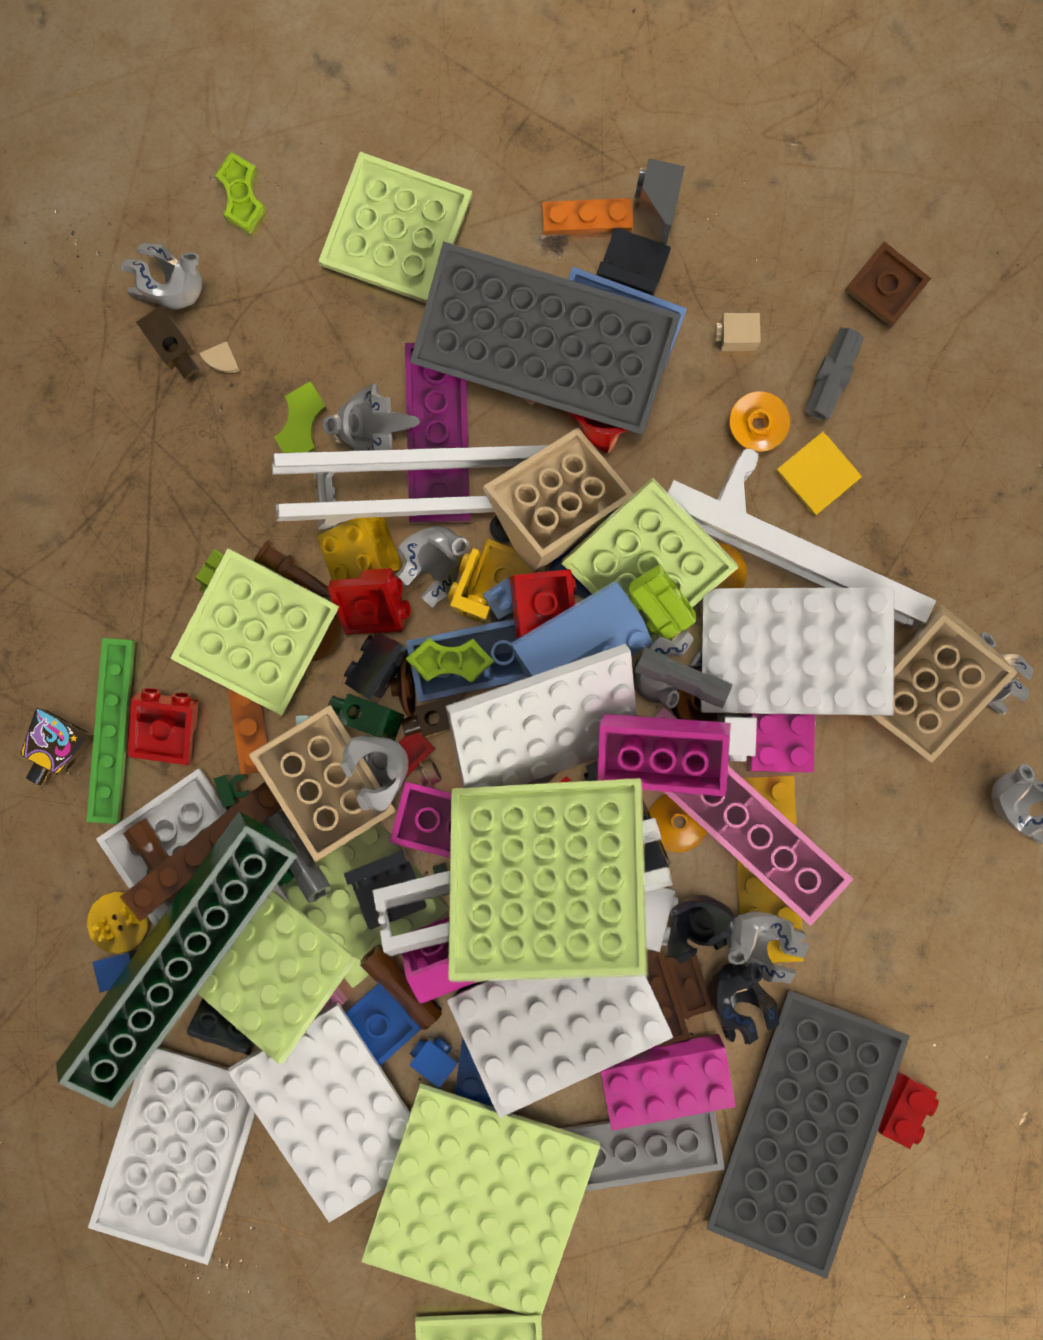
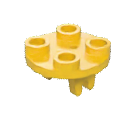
(105, 929)

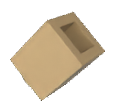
(738, 332)

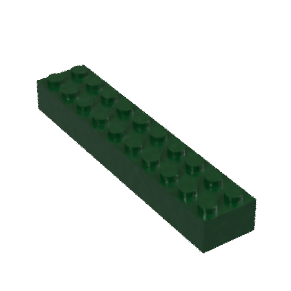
(175, 960)

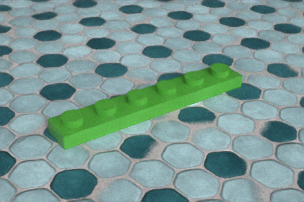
(110, 731)

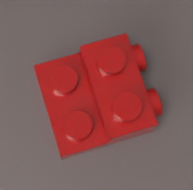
(540, 598)
(370, 602)
(162, 726)
(906, 1111)

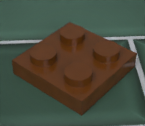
(887, 284)

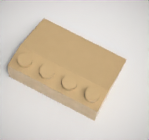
(556, 498)
(942, 683)
(312, 787)

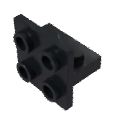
(215, 1028)

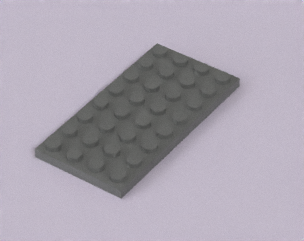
(544, 338)
(808, 1133)

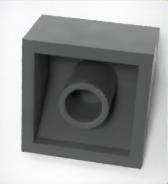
(658, 196)

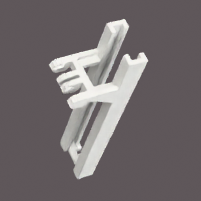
(325, 464)
(729, 523)
(439, 885)

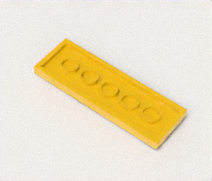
(751, 891)

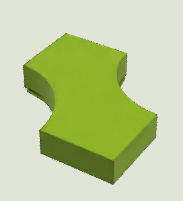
(242, 206)
(304, 409)
(465, 660)

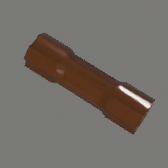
(148, 845)
(387, 973)

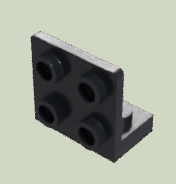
(634, 261)
(380, 874)

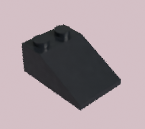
(375, 667)

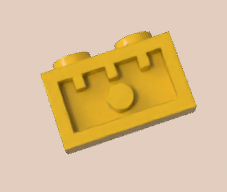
(358, 547)
(473, 607)

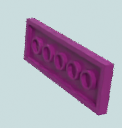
(442, 410)

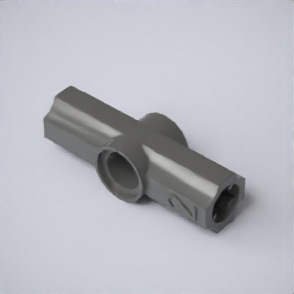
(834, 374)

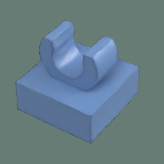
(500, 599)

